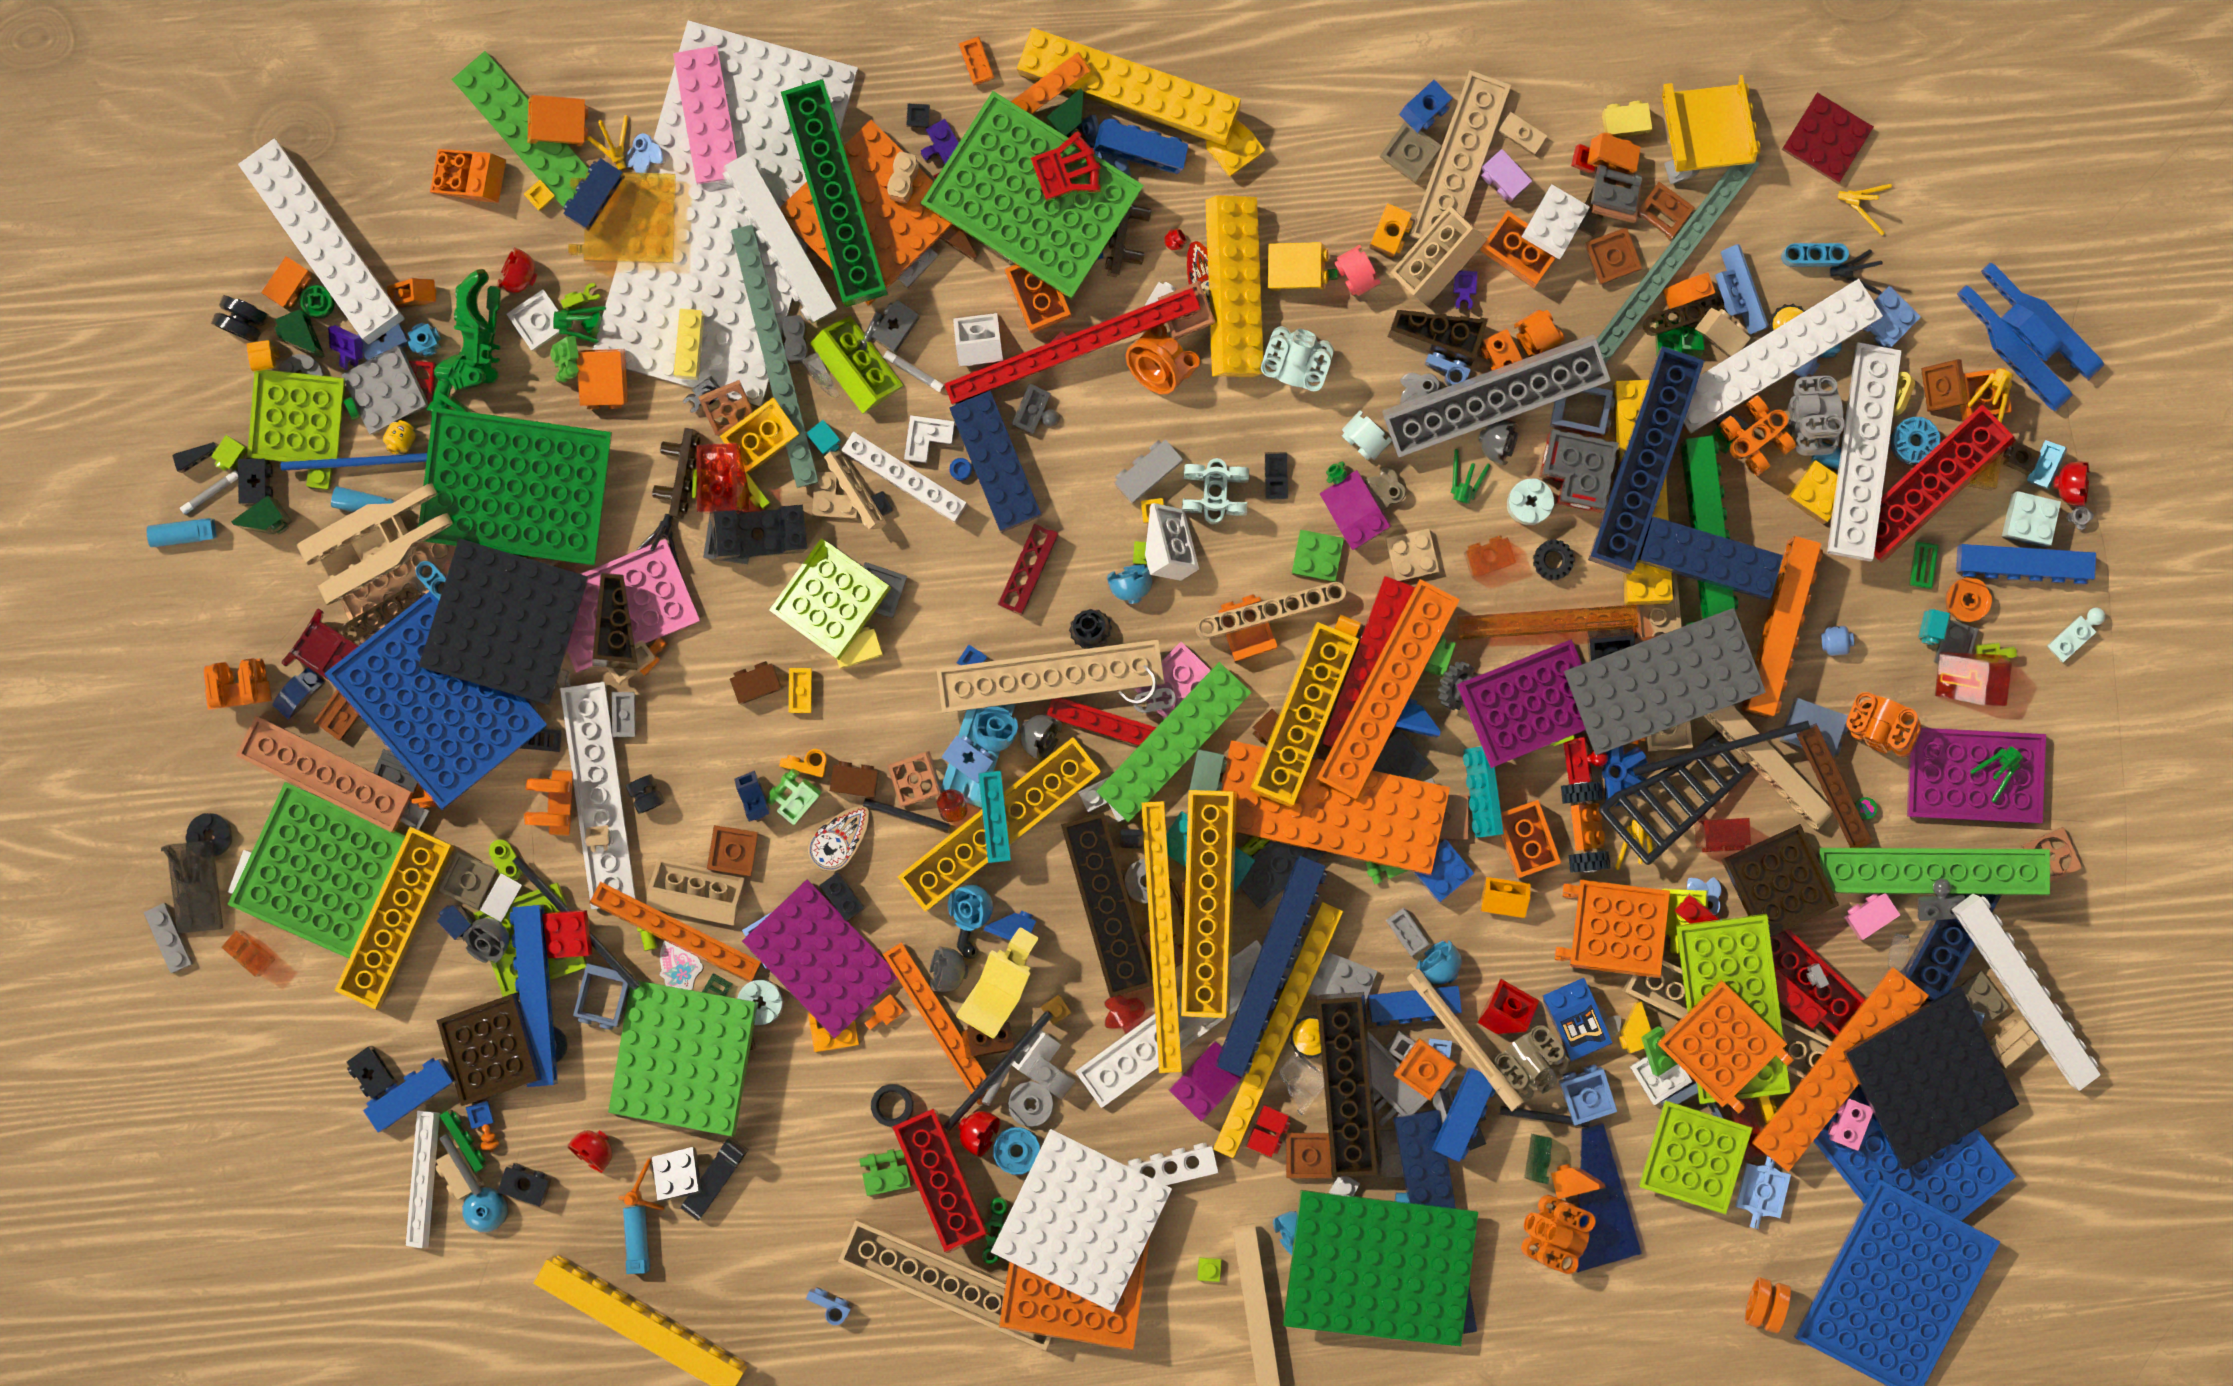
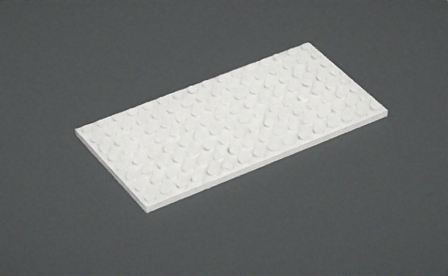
(706, 269)

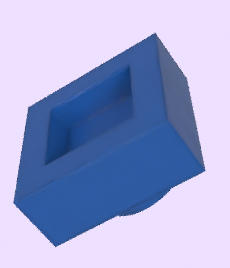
(971, 656)
(480, 1114)

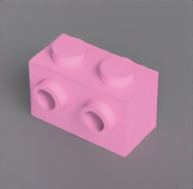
(1871, 916)
(1850, 1124)

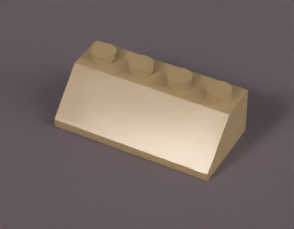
(1438, 256)
(695, 891)

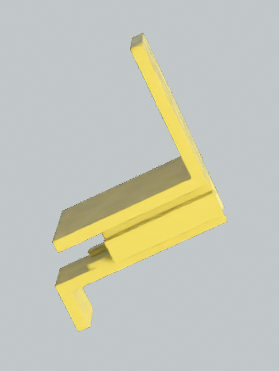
(999, 986)

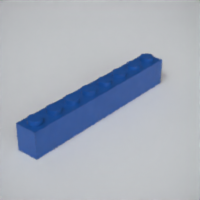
(535, 988)

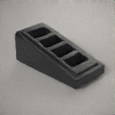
(189, 458)
(556, 742)
(1131, 838)

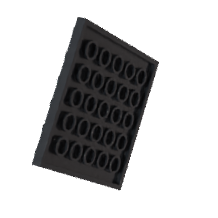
(503, 621)
(1931, 1078)

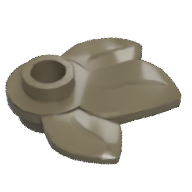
(1382, 487)

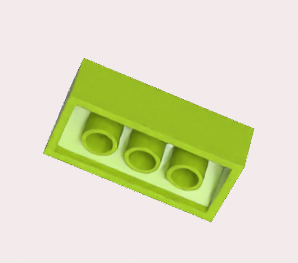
(860, 373)

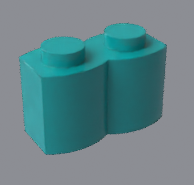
(1934, 626)

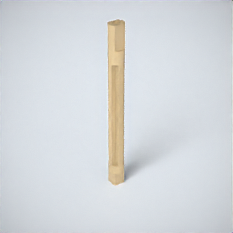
(1465, 1040)

